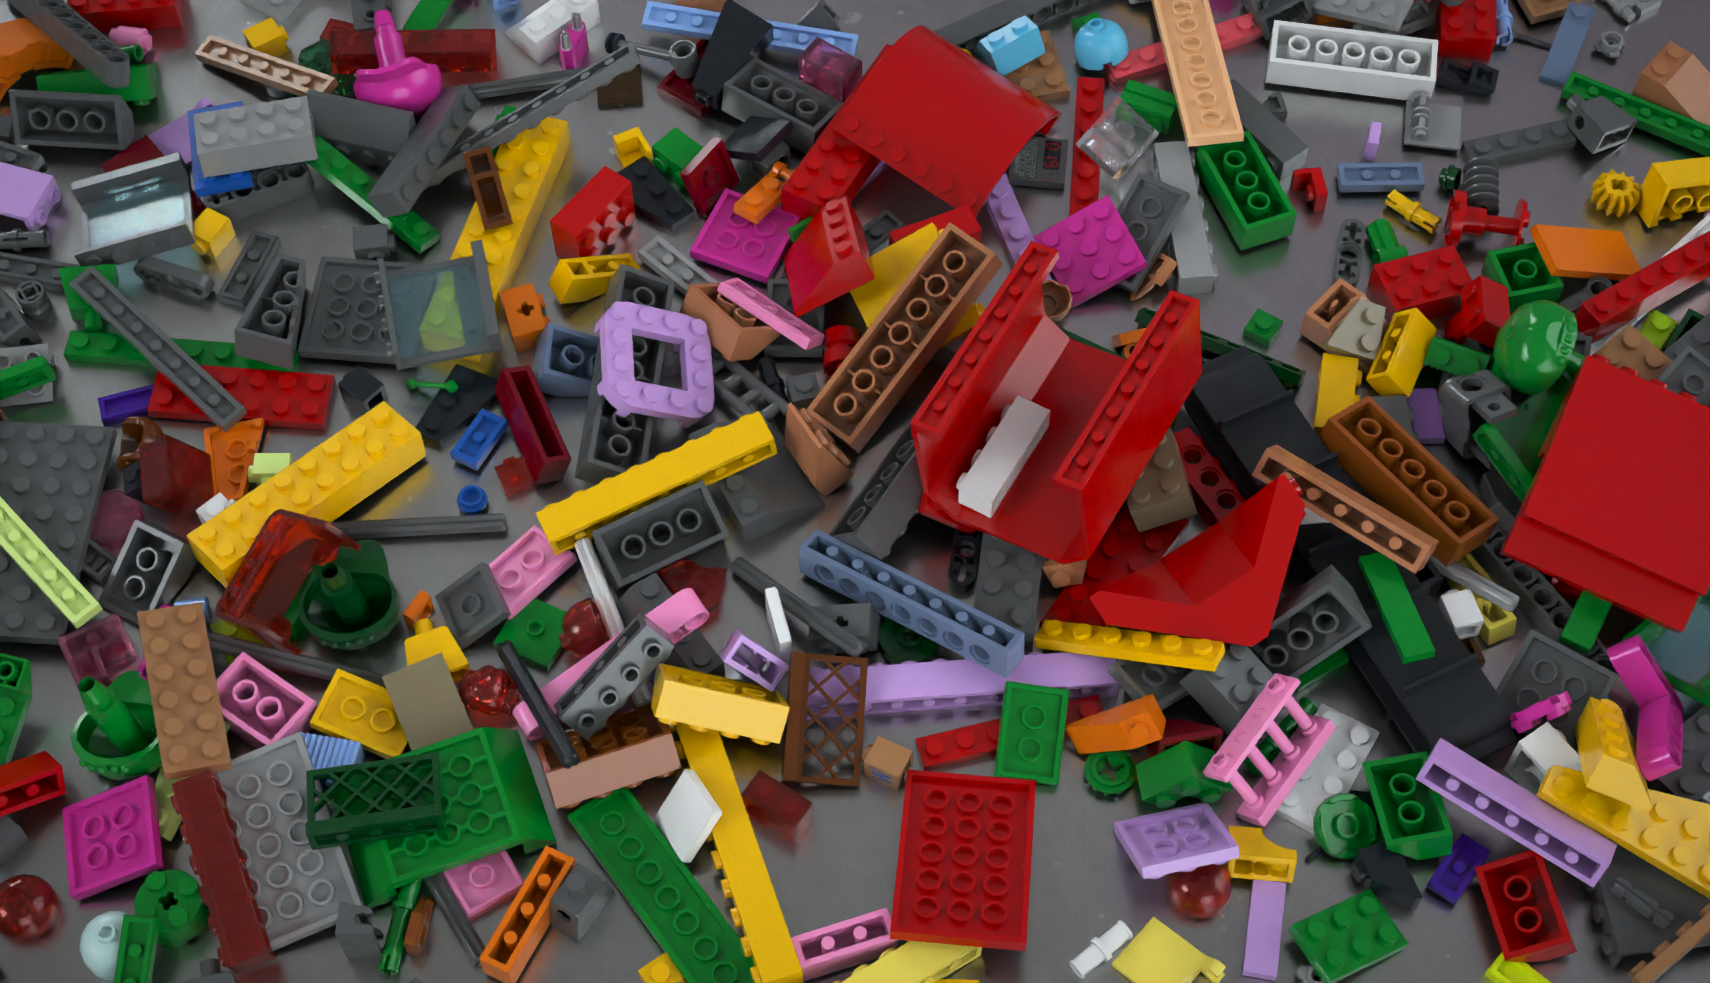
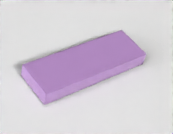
(1264, 929)

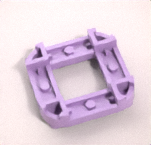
(617, 363)

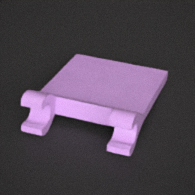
(176, 137)

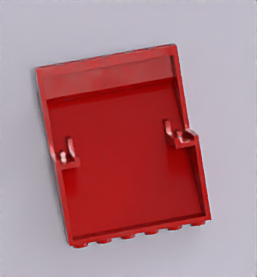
(1622, 495)

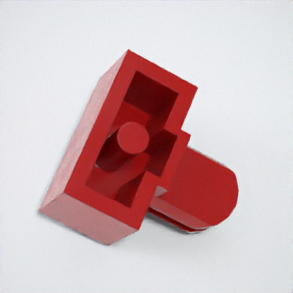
(1482, 312)

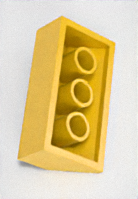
(718, 704)
(1609, 754)

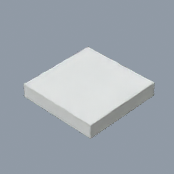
(778, 625)
(688, 815)

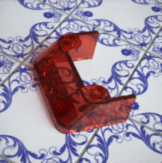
(275, 572)

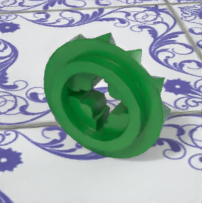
(1116, 760)

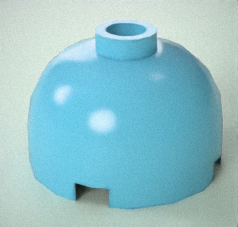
(1100, 43)

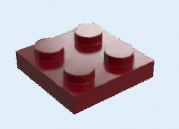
(709, 176)

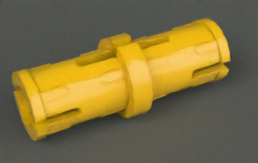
(1413, 211)

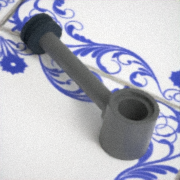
(681, 54)

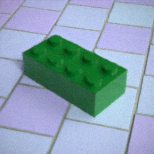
(1245, 191)

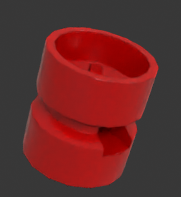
(837, 345)

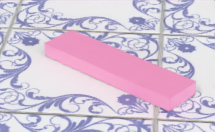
(771, 313)

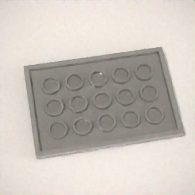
(268, 807)

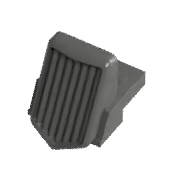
(1266, 11)

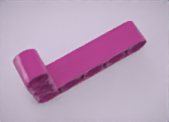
(1660, 708)

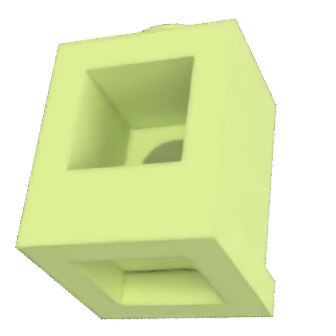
(267, 465)

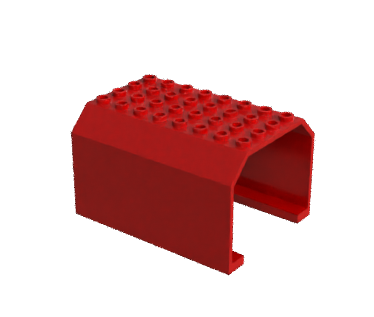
(1101, 408)

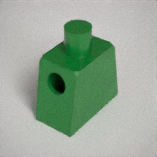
(78, 307)

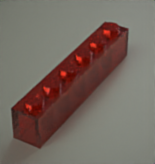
(448, 48)
(222, 872)

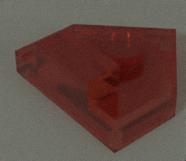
(703, 580)

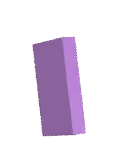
(1427, 416)

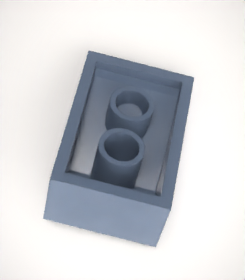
(564, 361)

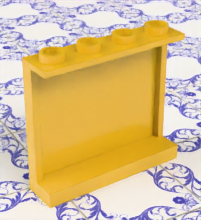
(891, 270)

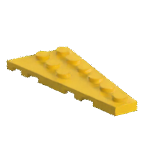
(1668, 837)

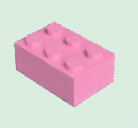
(262, 704)

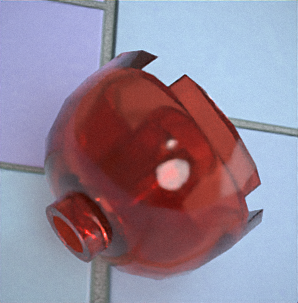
(583, 629)
(1201, 891)
(27, 907)

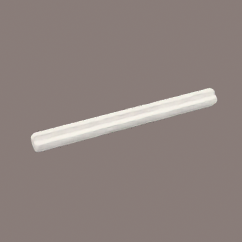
(606, 604)

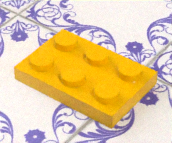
(360, 713)

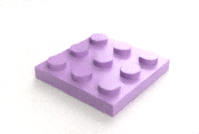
(1176, 840)

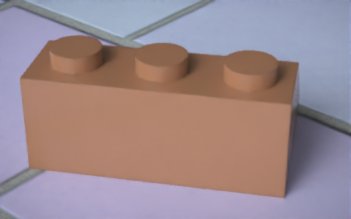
(729, 326)

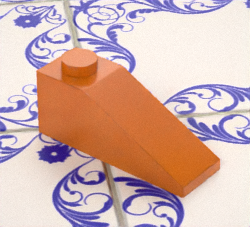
(1119, 727)

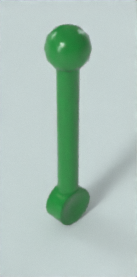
(451, 386)

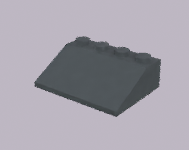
(766, 492)

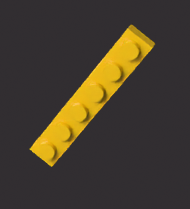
(1130, 645)

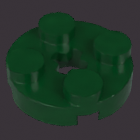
(897, 650)

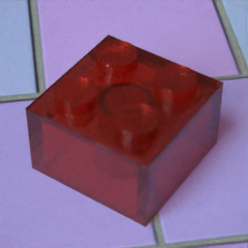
(175, 476)

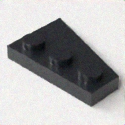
(451, 411)

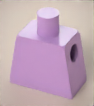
(750, 657)

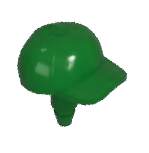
(1536, 347)
(117, 729)

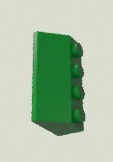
(141, 88)

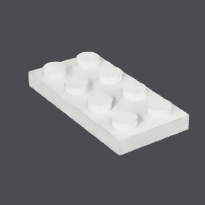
(1331, 770)

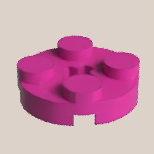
(1550, 707)

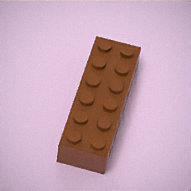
(1407, 479)

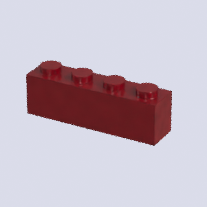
(532, 424)

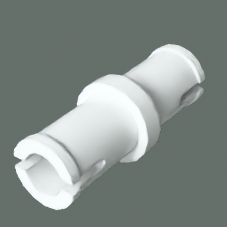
(1100, 949)

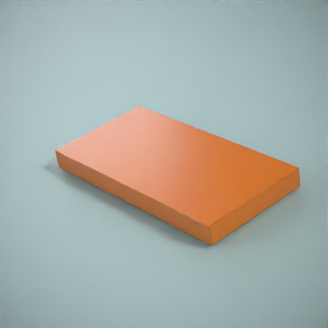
(1584, 252)

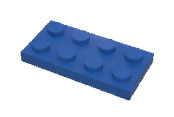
(215, 184)

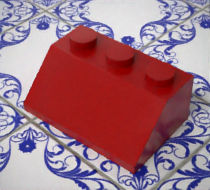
(1525, 908)

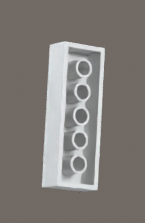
(1351, 61)

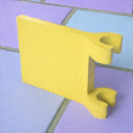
(1165, 957)

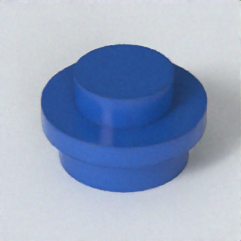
(472, 499)

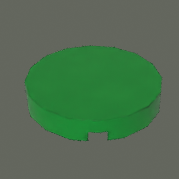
(1344, 825)

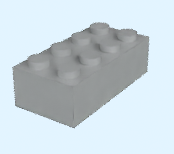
(255, 136)

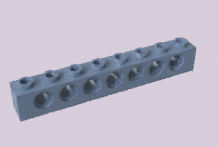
(912, 603)

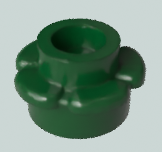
(1450, 177)

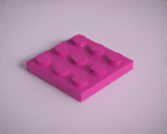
(740, 244)
(1092, 250)
(112, 838)

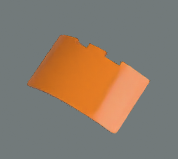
(27, 48)

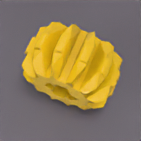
(1615, 193)

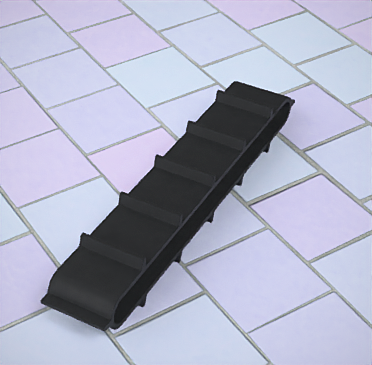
(1243, 412)

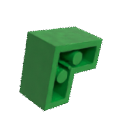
(1179, 774)

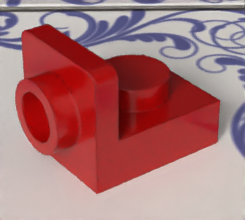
(1314, 185)

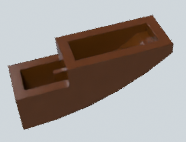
(487, 188)

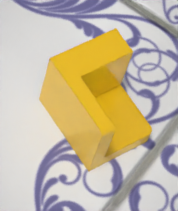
(631, 146)

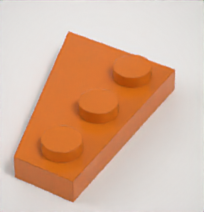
(232, 454)

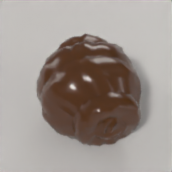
(136, 434)

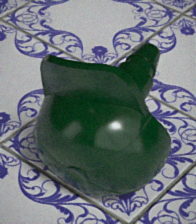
(350, 599)

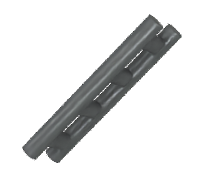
(759, 389)

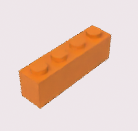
(526, 918)

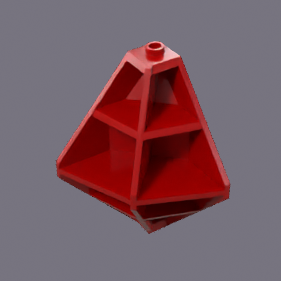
(1218, 582)

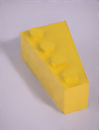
(1674, 189)

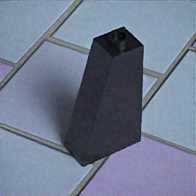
(734, 43)

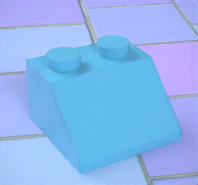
(1011, 46)

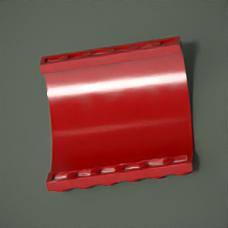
(943, 118)

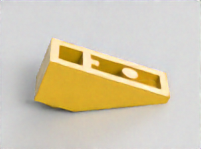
(586, 277)

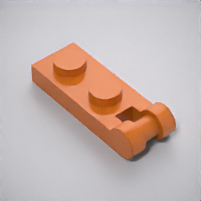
(764, 195)

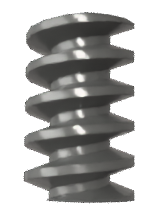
(1482, 183)

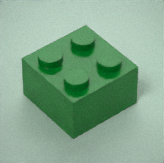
(1523, 274)

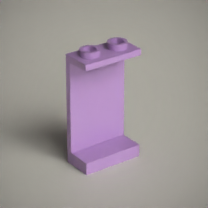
(27, 195)

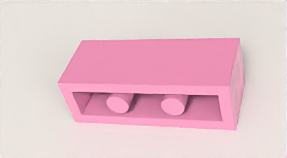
(844, 944)

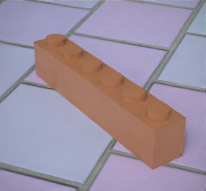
(1349, 510)

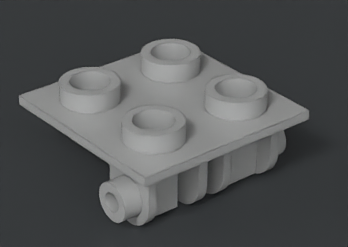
(1432, 124)
(16, 355)

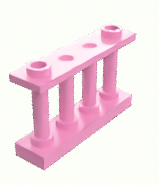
(1289, 764)

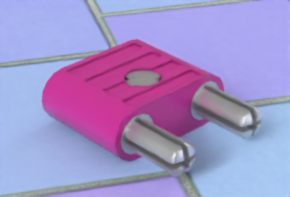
(573, 43)

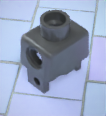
(1471, 403)

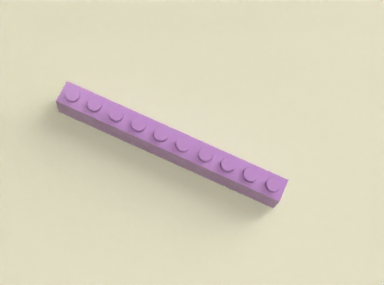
(959, 683)

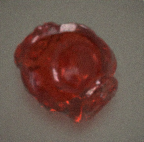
(489, 691)

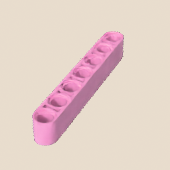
(676, 616)

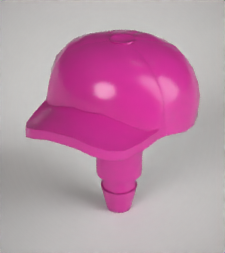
(400, 80)

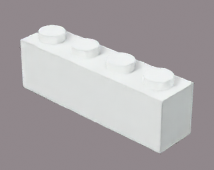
(1003, 456)

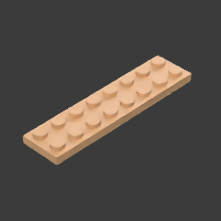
(1198, 72)

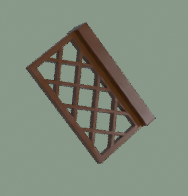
(796, 720)

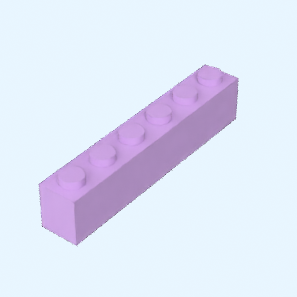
(1517, 812)

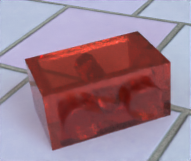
(778, 806)

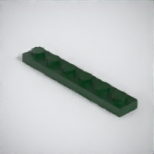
(1286, 373)

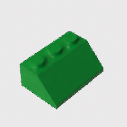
(1407, 810)

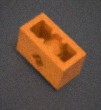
(524, 315)

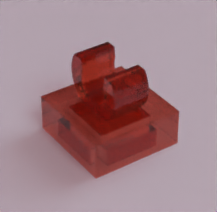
(514, 475)

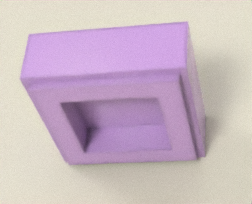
(1372, 141)

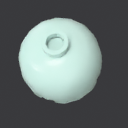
(101, 943)

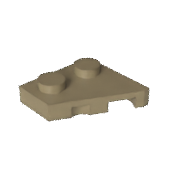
(1359, 332)

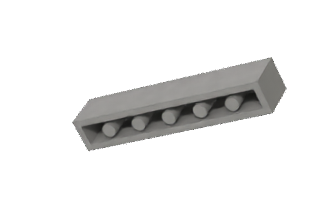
(1188, 239)

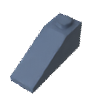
(1567, 43)

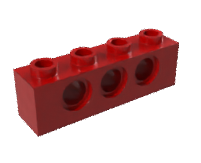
(1207, 470)

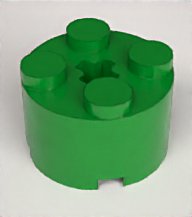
(175, 900)

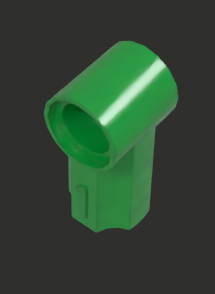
(1384, 242)

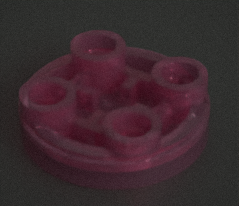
(115, 518)

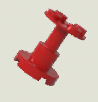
(1475, 220)

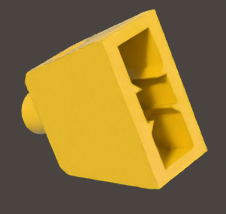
(434, 641)

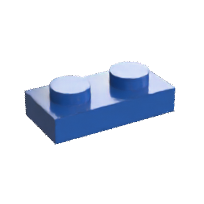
(479, 439)

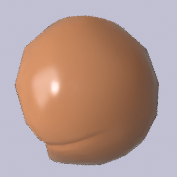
(1056, 300)

